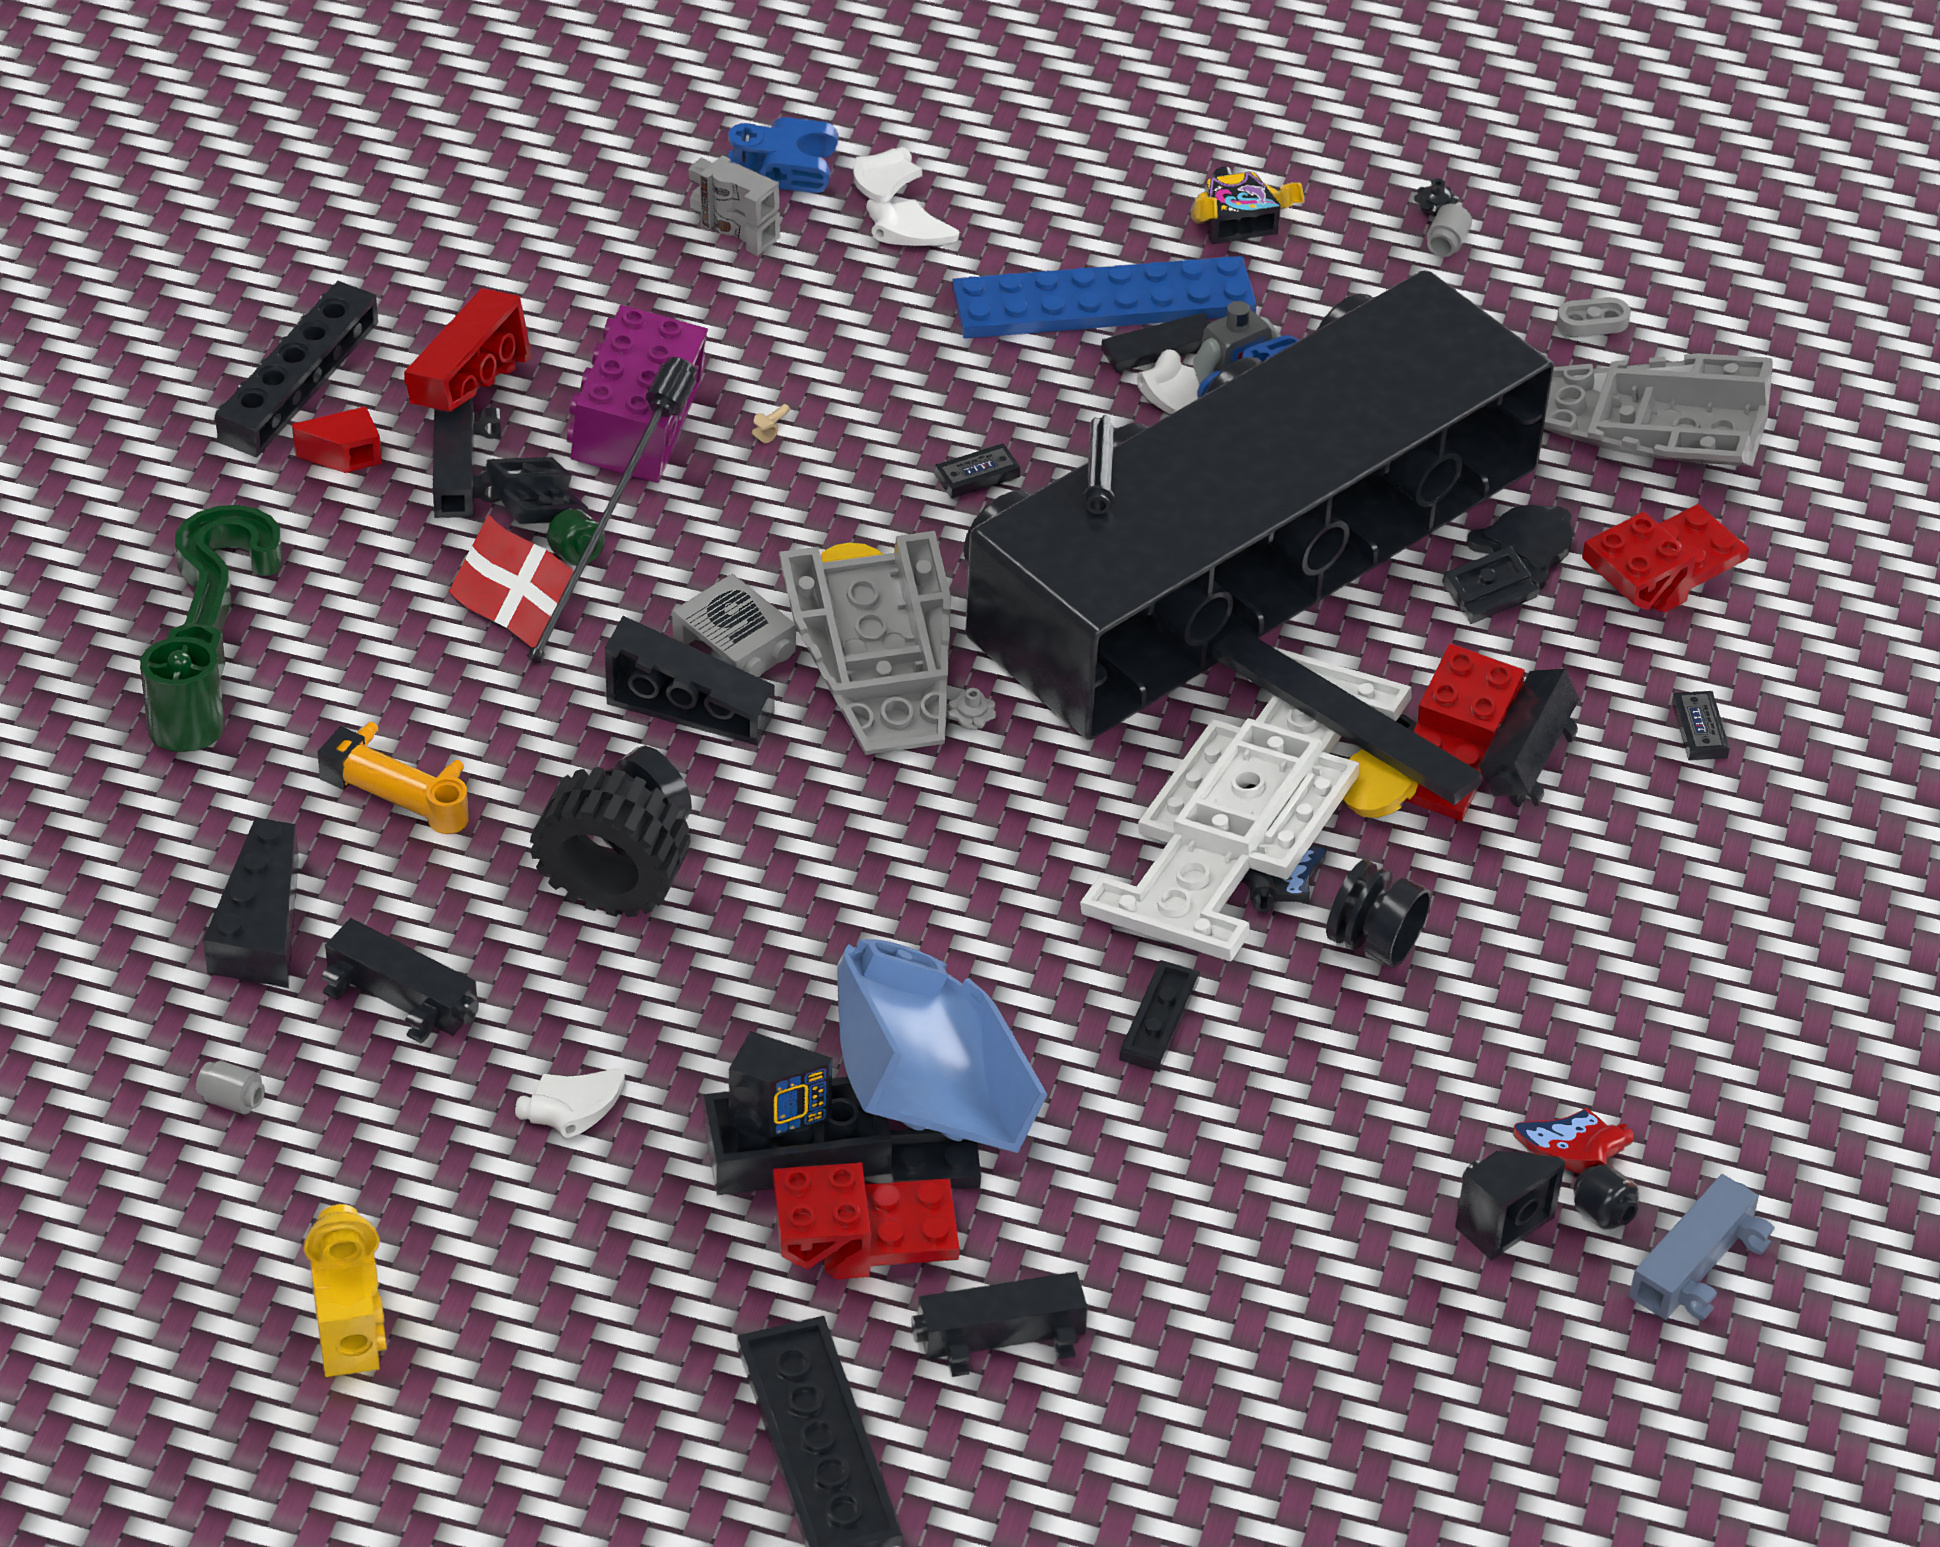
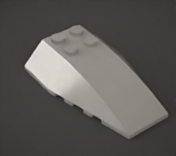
(1674, 411)
(878, 638)

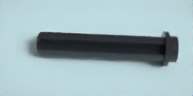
(1098, 495)

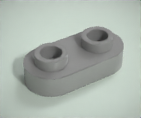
(1593, 317)

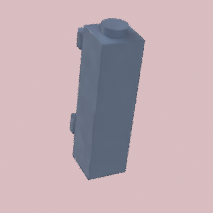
(1694, 1247)

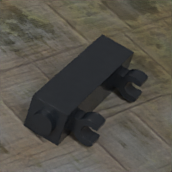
(454, 459)
(1529, 735)
(401, 977)
(1001, 1317)

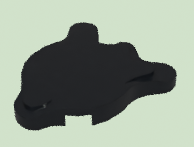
(1536, 534)

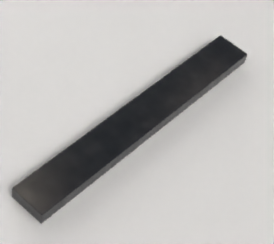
(1347, 716)

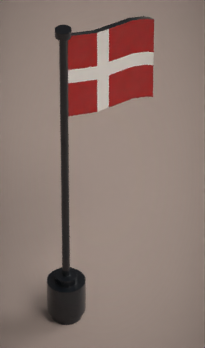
(525, 584)

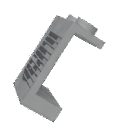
(737, 626)

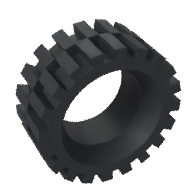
(624, 815)

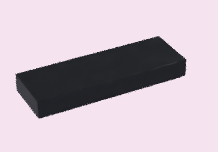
(1147, 344)
(1159, 1015)

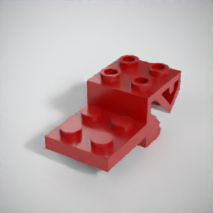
(1663, 561)
(1463, 714)
(855, 1225)

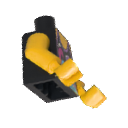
(1242, 205)

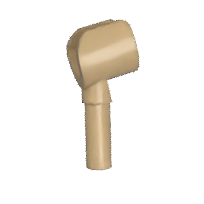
(767, 426)

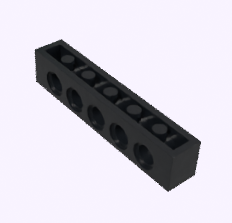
(296, 369)

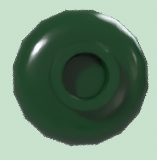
(570, 535)

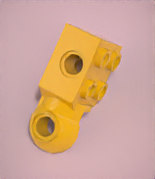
(346, 1290)

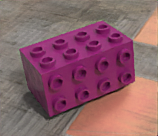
(613, 404)

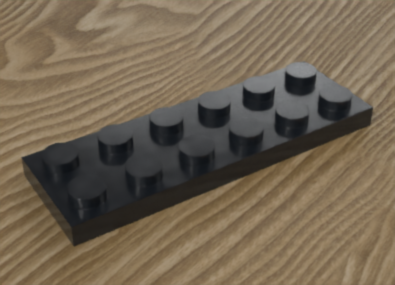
(818, 1436)

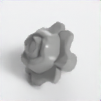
(972, 709)

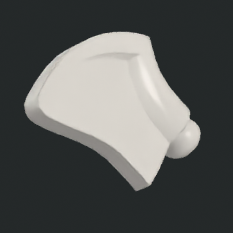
(884, 173)
(908, 224)
(1169, 383)
(572, 1102)

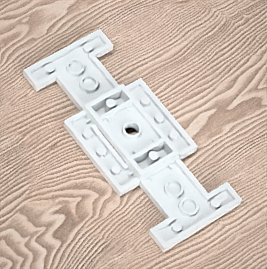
(1221, 828)

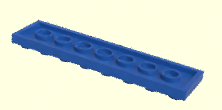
(1099, 296)

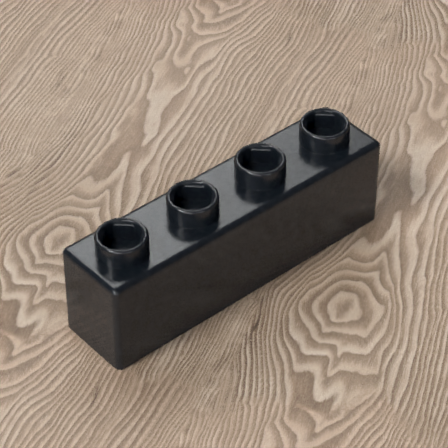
(1255, 499)

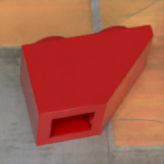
(339, 440)

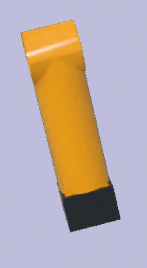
(348, 761)

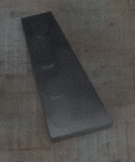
(684, 685)
(256, 911)

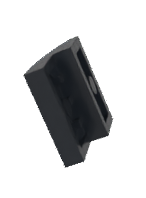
(533, 488)

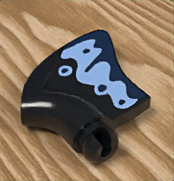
(1268, 889)

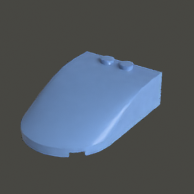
(932, 1048)

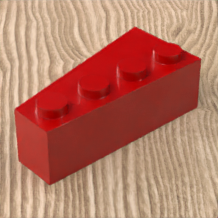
(470, 352)

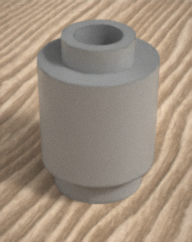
(1448, 230)
(230, 1086)

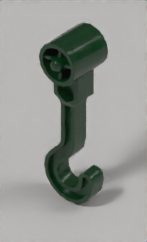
(186, 668)

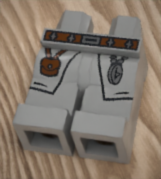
(736, 202)

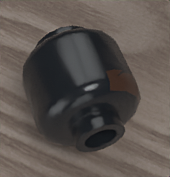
(1606, 1196)

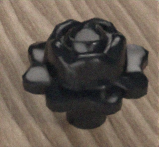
(1435, 197)

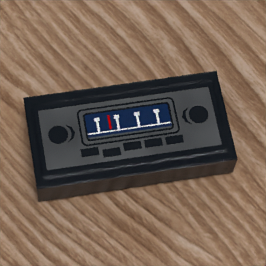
(977, 470)
(1700, 725)

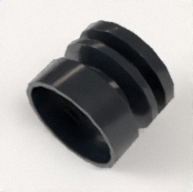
(659, 773)
(1378, 914)

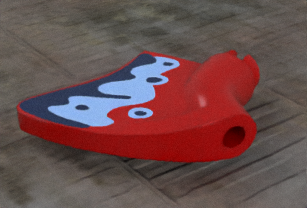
(1578, 1139)

